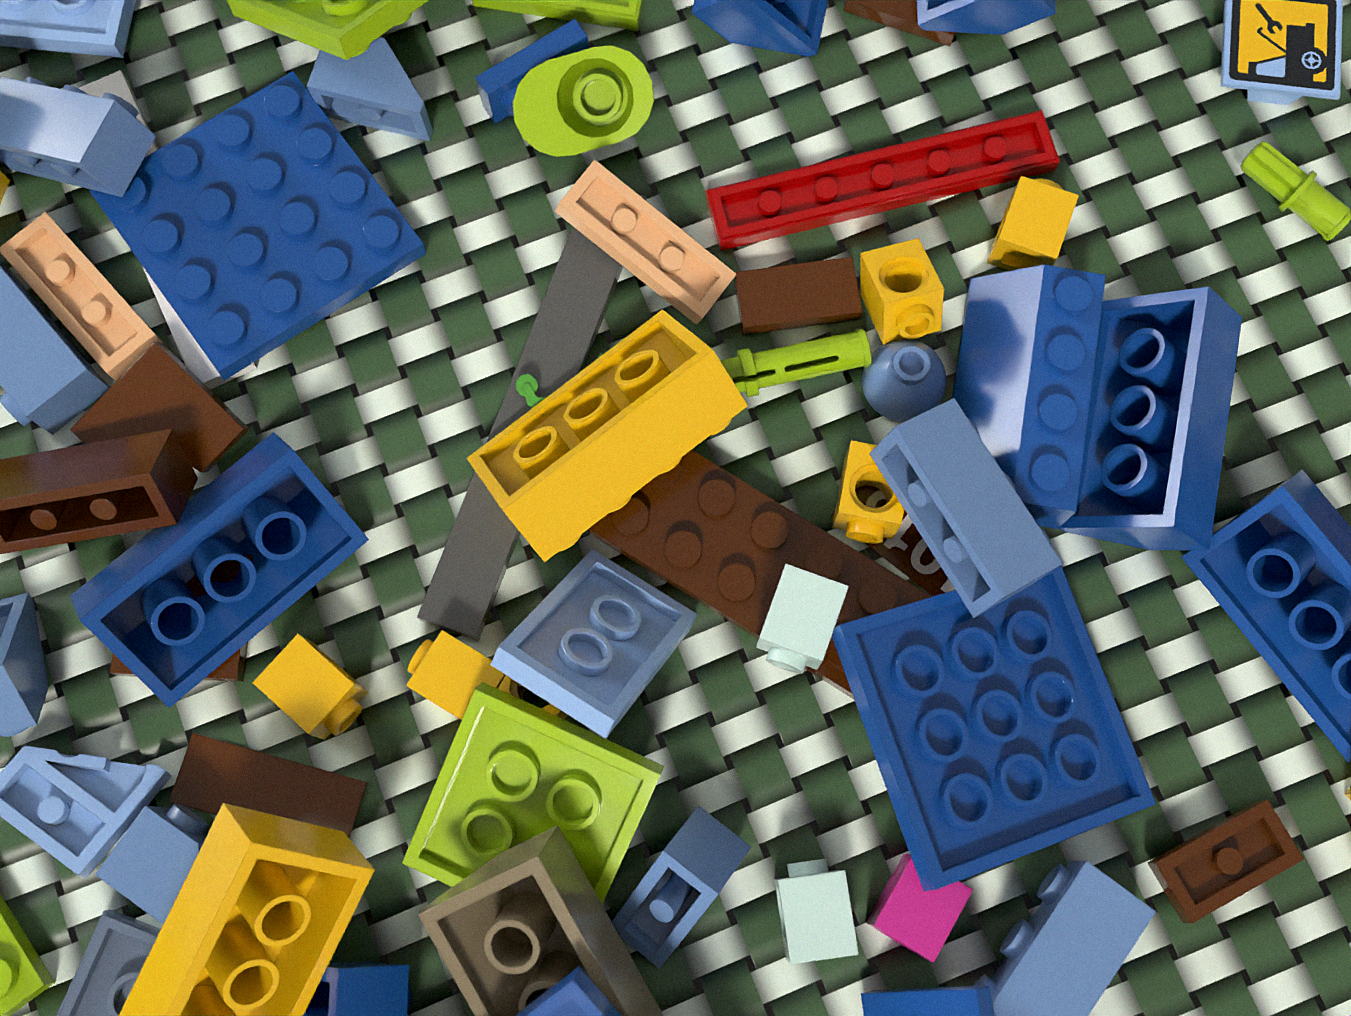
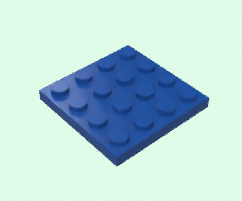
(260, 224)
(990, 727)

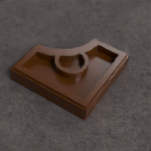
(159, 396)

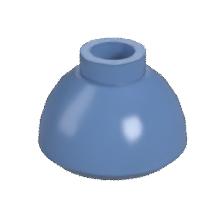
(904, 379)

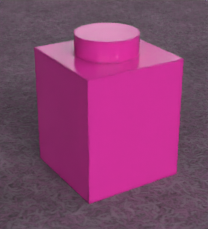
(917, 917)

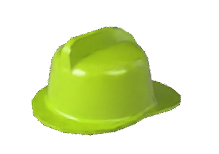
(583, 101)

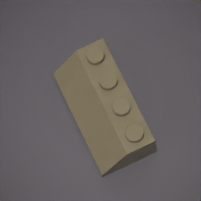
(526, 927)

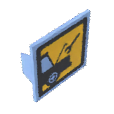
(1282, 49)

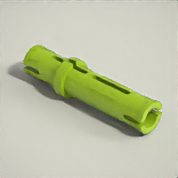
(797, 361)

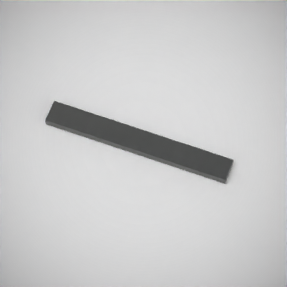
(554, 353)

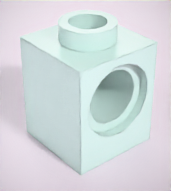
(801, 619)
(815, 913)

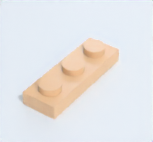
(645, 242)
(79, 295)

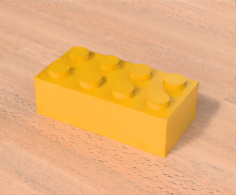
(253, 920)

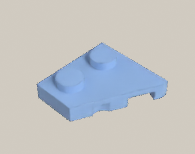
(75, 803)

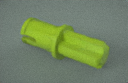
(1296, 190)

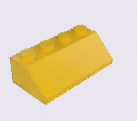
(607, 433)

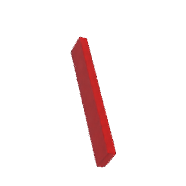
(881, 180)

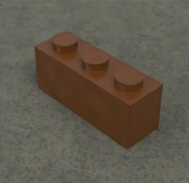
(93, 490)

